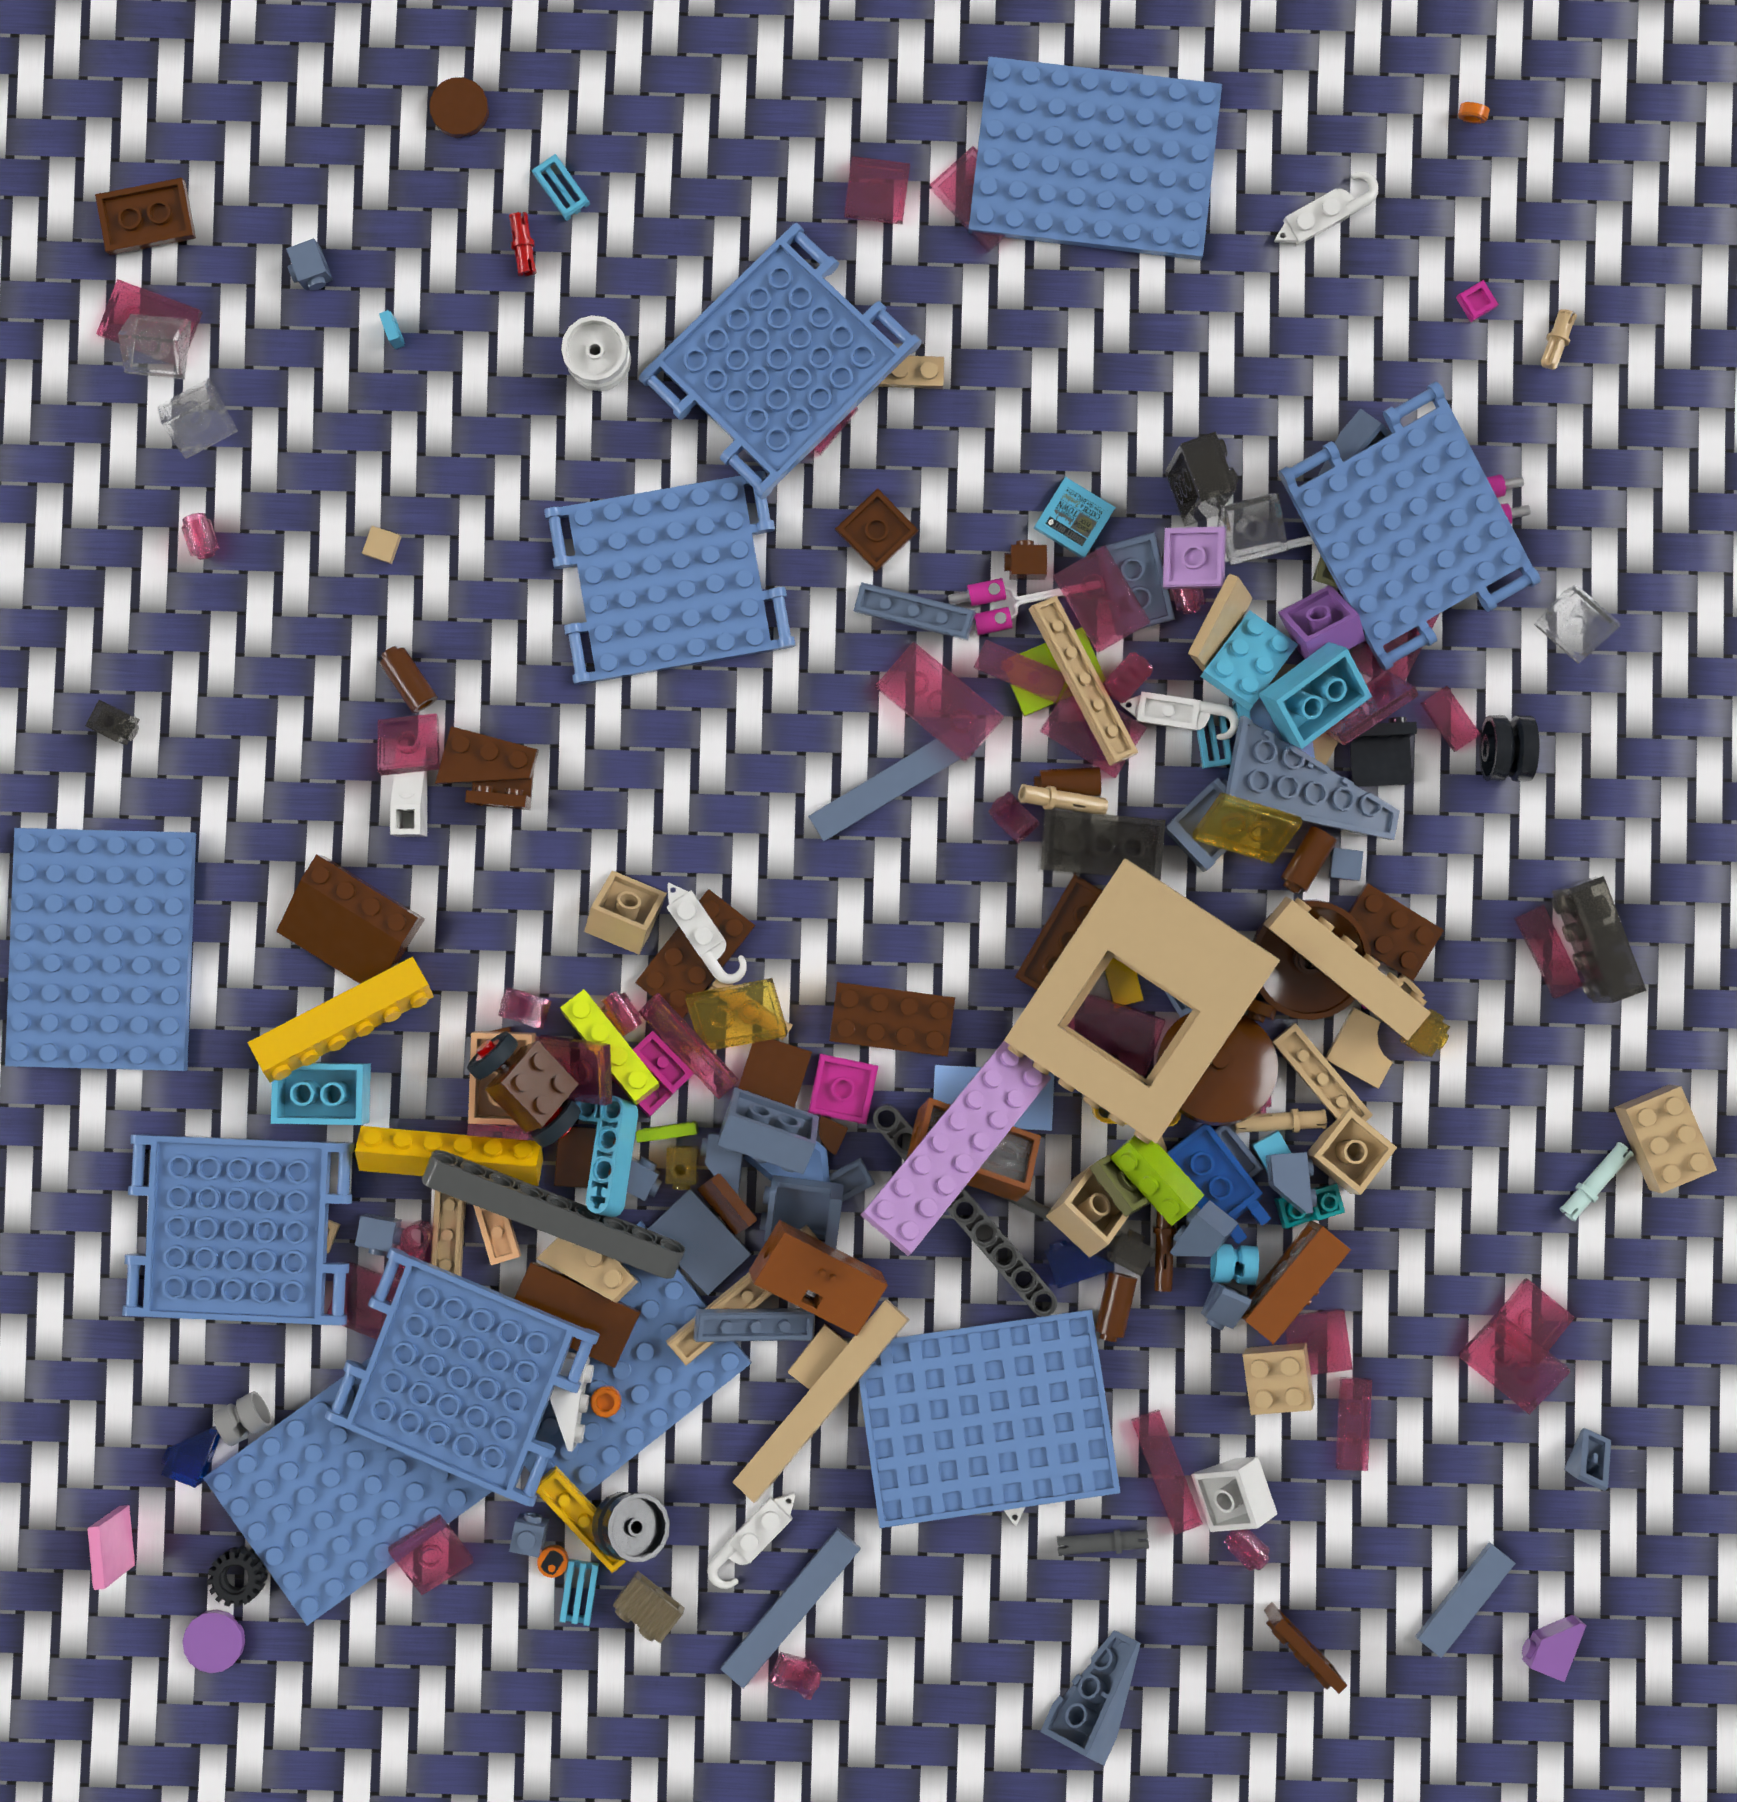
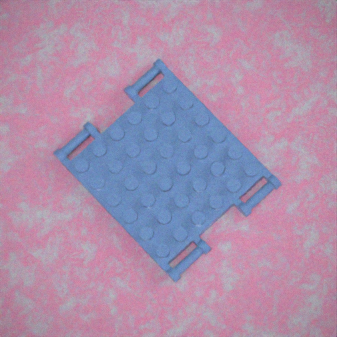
(779, 359)
(1409, 526)
(668, 579)
(237, 1229)
(461, 1377)

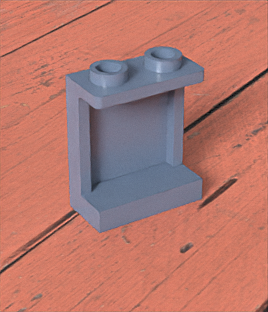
(1181, 827)
(803, 1203)

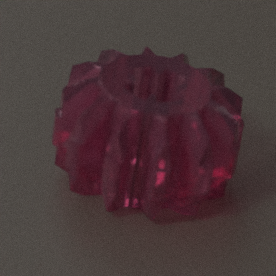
(1128, 677)

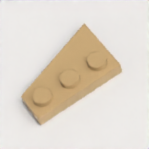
(589, 1268)

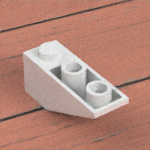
(409, 805)
(570, 1406)

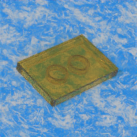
(1247, 828)
(737, 1014)

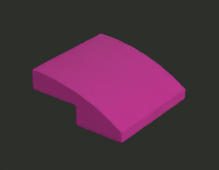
(665, 1067)

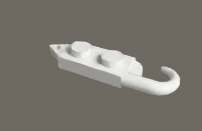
(1325, 212)
(1179, 712)
(702, 933)
(752, 1537)

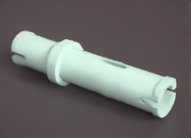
(1597, 1180)

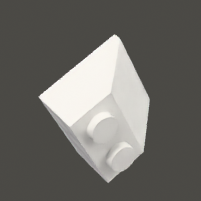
(1234, 1495)

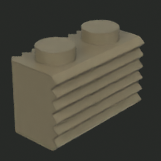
(648, 1608)

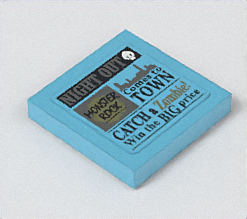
(1074, 517)

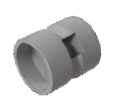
(237, 1420)

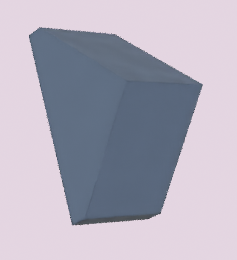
(1590, 1459)

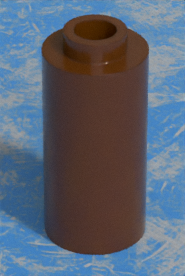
(407, 679)
(1074, 780)
(1308, 860)
(1115, 1306)

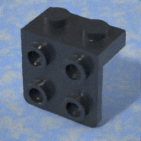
(1383, 754)

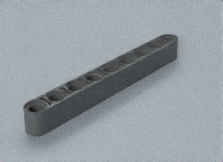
(552, 1214)
(973, 1221)

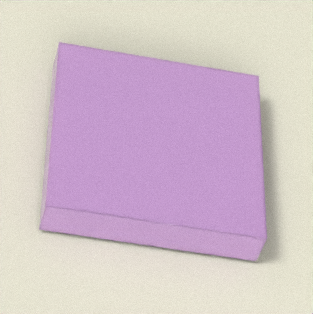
(1194, 557)

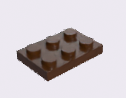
(145, 216)
(1394, 932)
(1303, 1649)

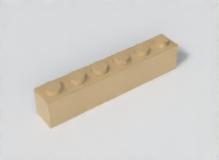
(1347, 968)

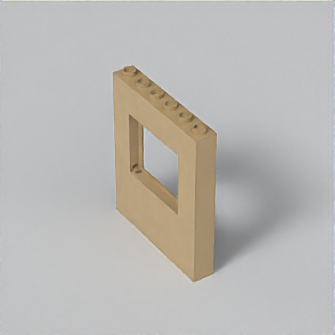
(1175, 949)

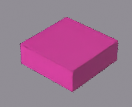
(1477, 301)

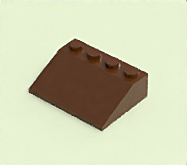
(347, 921)

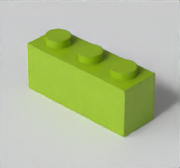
(1158, 1178)

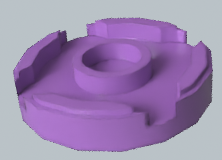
(213, 1641)

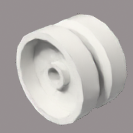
(582, 356)

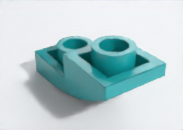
(1328, 1205)

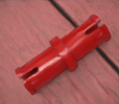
(522, 244)

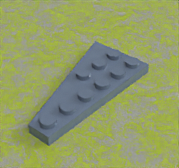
(1298, 784)

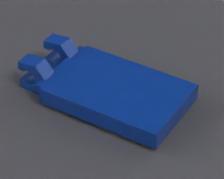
(1219, 1176)

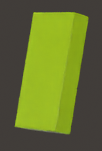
(667, 1131)

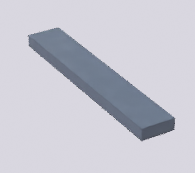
(882, 789)
(790, 1608)

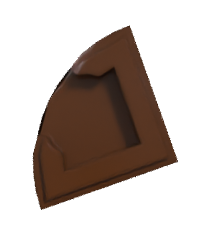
(831, 1134)

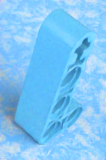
(605, 1155)

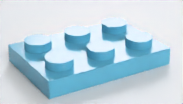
(1249, 660)

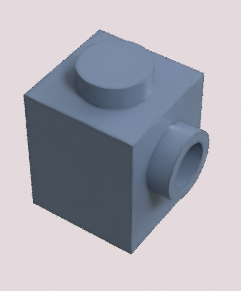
(308, 265)
(643, 1178)
(378, 1233)
(529, 1534)

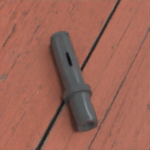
(1103, 1542)

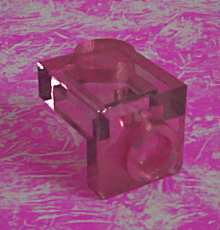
(1013, 817)
(524, 1008)
(796, 1674)

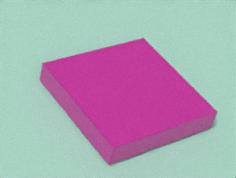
(843, 1089)

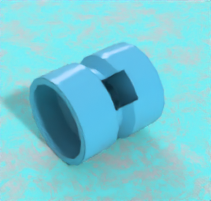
(1224, 1268)

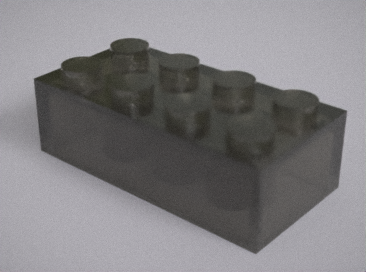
(1201, 478)
(1099, 843)
(1597, 940)

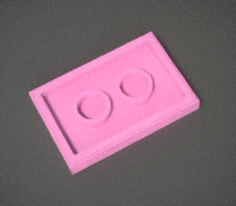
(111, 1547)

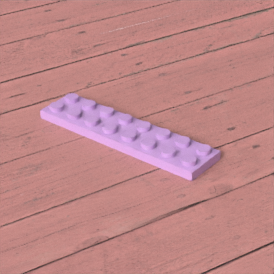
(955, 1148)

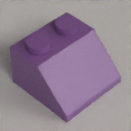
(1322, 619)

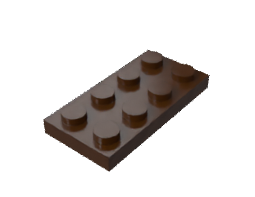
(679, 968)
(892, 1019)

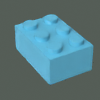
(1315, 695)
(323, 1095)

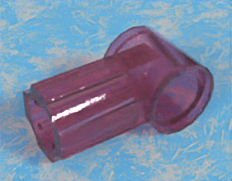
(412, 1247)

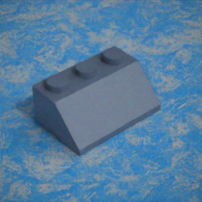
(768, 1131)

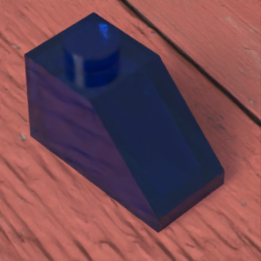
(1072, 1265)
(191, 1457)

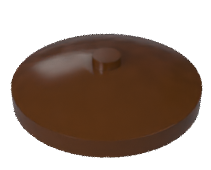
(1295, 983)
(1237, 1078)

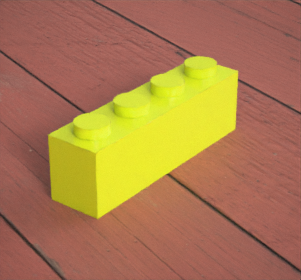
(625, 1064)

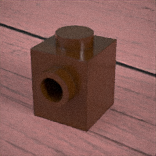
(1026, 561)

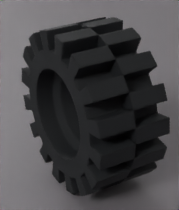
(219, 1579)

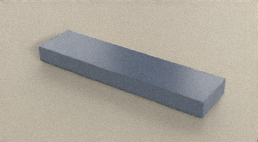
(914, 611)
(753, 1325)
(1465, 1599)

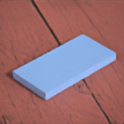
(951, 1081)

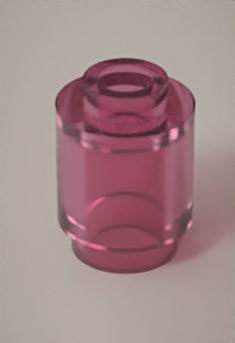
(199, 536)
(1188, 600)
(621, 1012)
(1248, 1549)

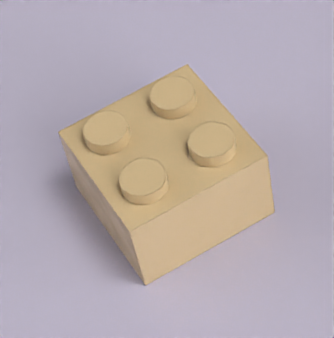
(1087, 1214)
(1278, 1379)

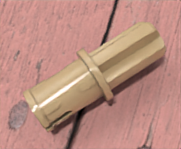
(1558, 338)

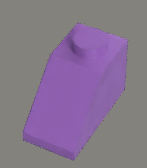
(1554, 1647)

